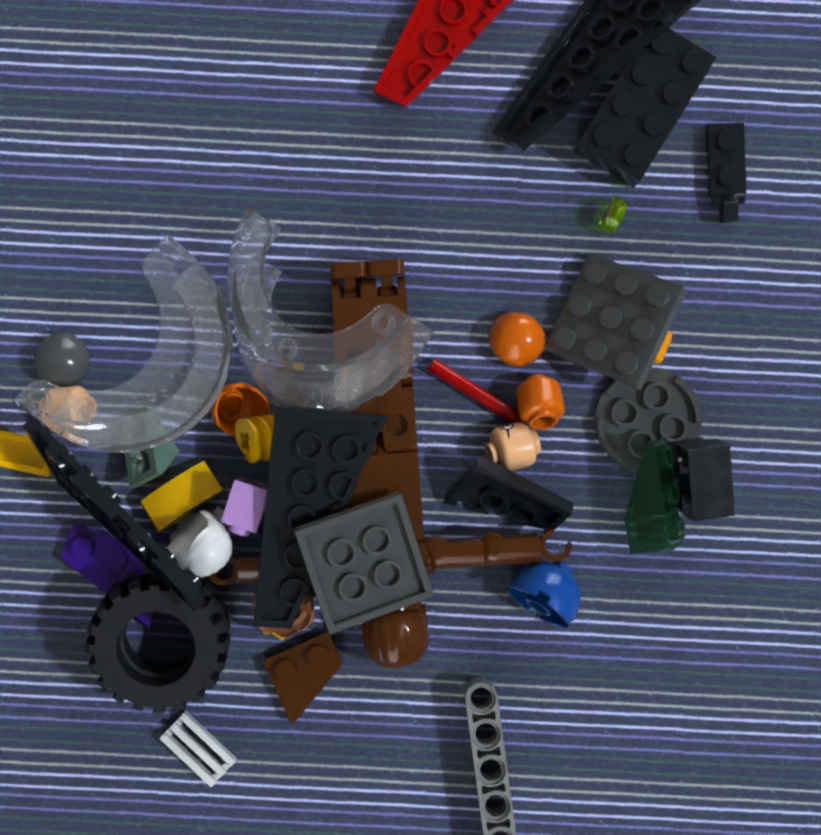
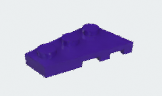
(101, 560)

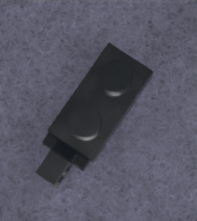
(726, 168)

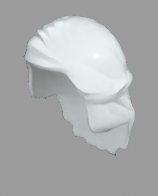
(201, 544)

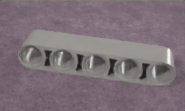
(489, 748)

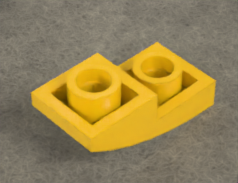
(181, 496)

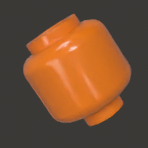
(540, 402)

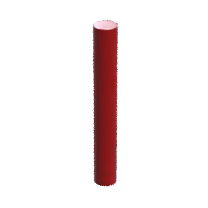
(474, 391)

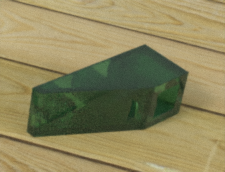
(653, 511)

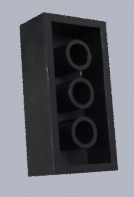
(644, 106)

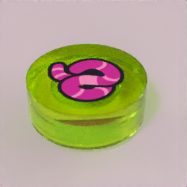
(612, 214)

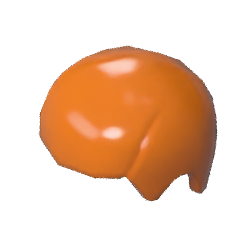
(516, 338)
(238, 402)

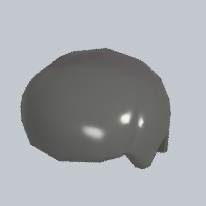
(61, 359)

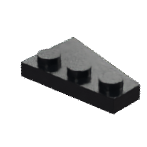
(504, 491)

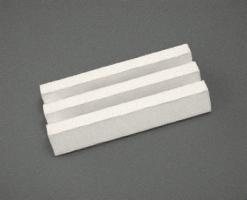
(188, 758)

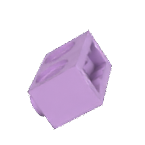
(245, 507)

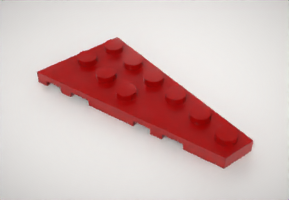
(431, 42)

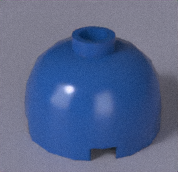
(547, 590)

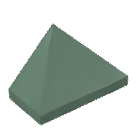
(150, 463)

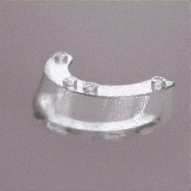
(306, 368)
(175, 383)

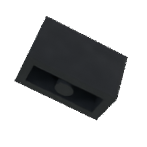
(704, 479)

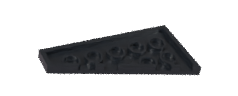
(586, 54)
(310, 476)
(104, 506)

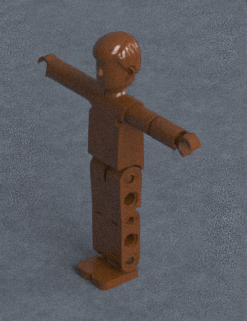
(401, 635)

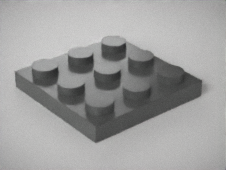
(615, 320)
(364, 562)

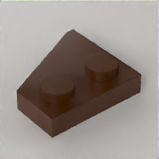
(303, 671)

